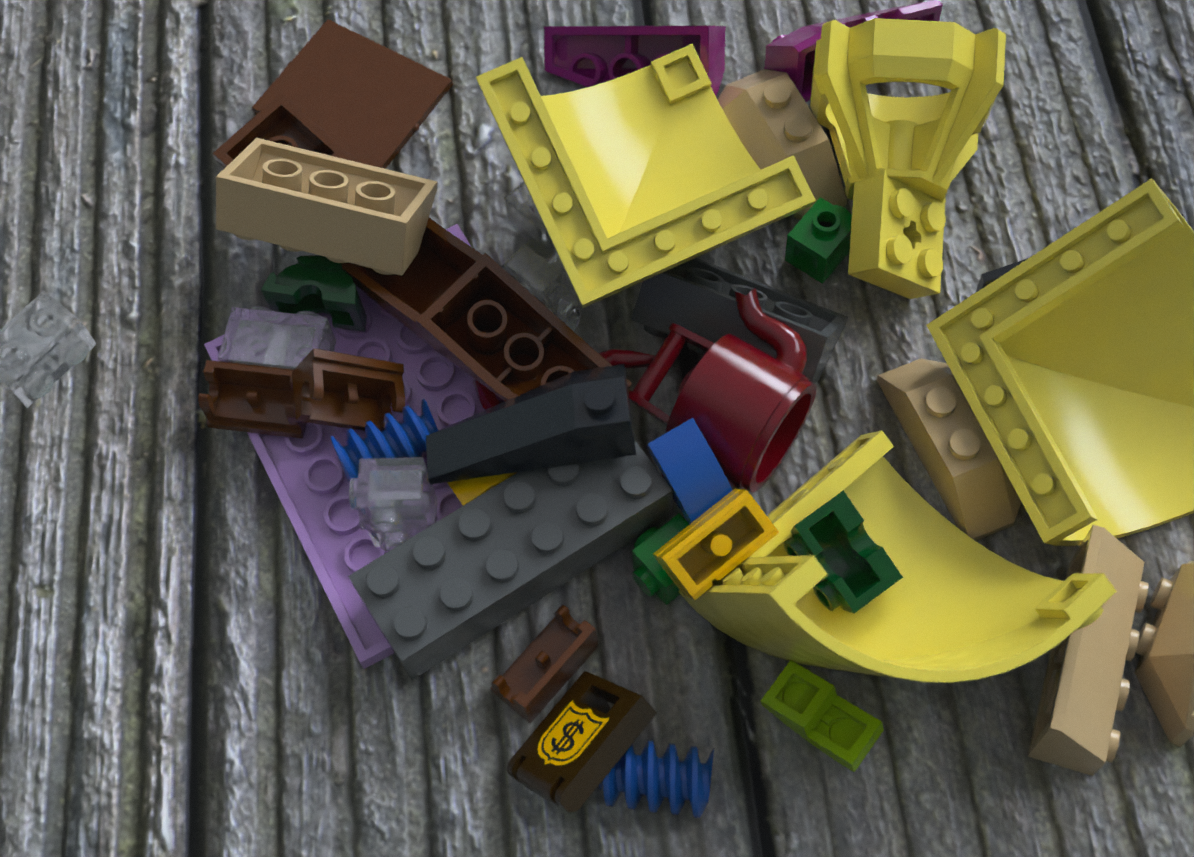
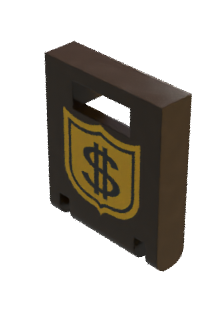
(580, 741)

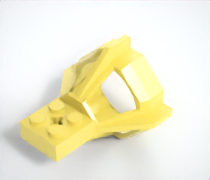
(903, 149)

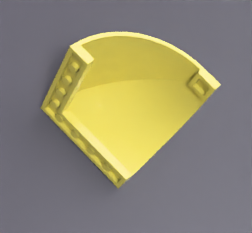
(636, 170)
(1089, 371)
(948, 618)

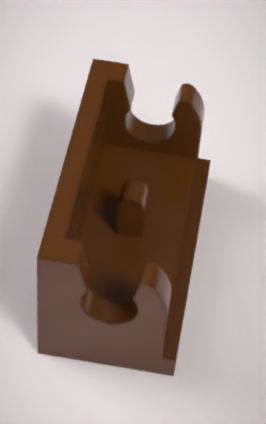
(346, 389)
(250, 399)
(546, 665)

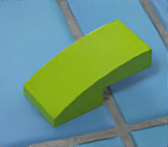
(821, 716)

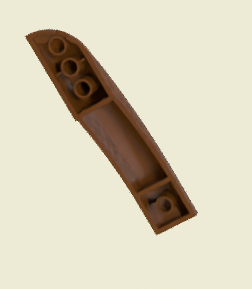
(450, 291)

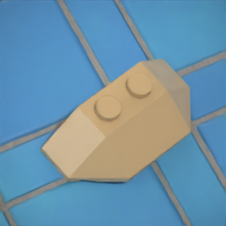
(779, 124)
(952, 446)
(1168, 655)

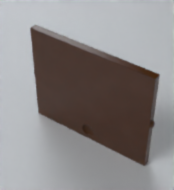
(359, 92)

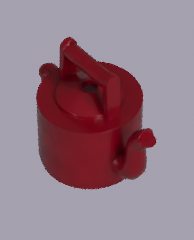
(738, 394)

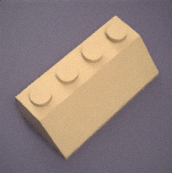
(324, 206)
(1086, 669)

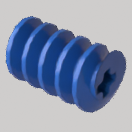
(394, 441)
(660, 779)

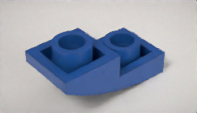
(689, 469)

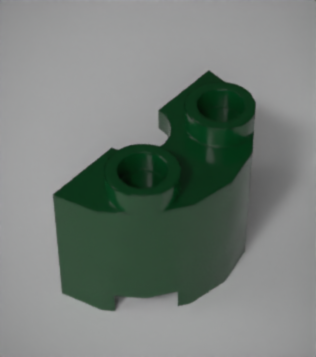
(316, 287)
(853, 561)

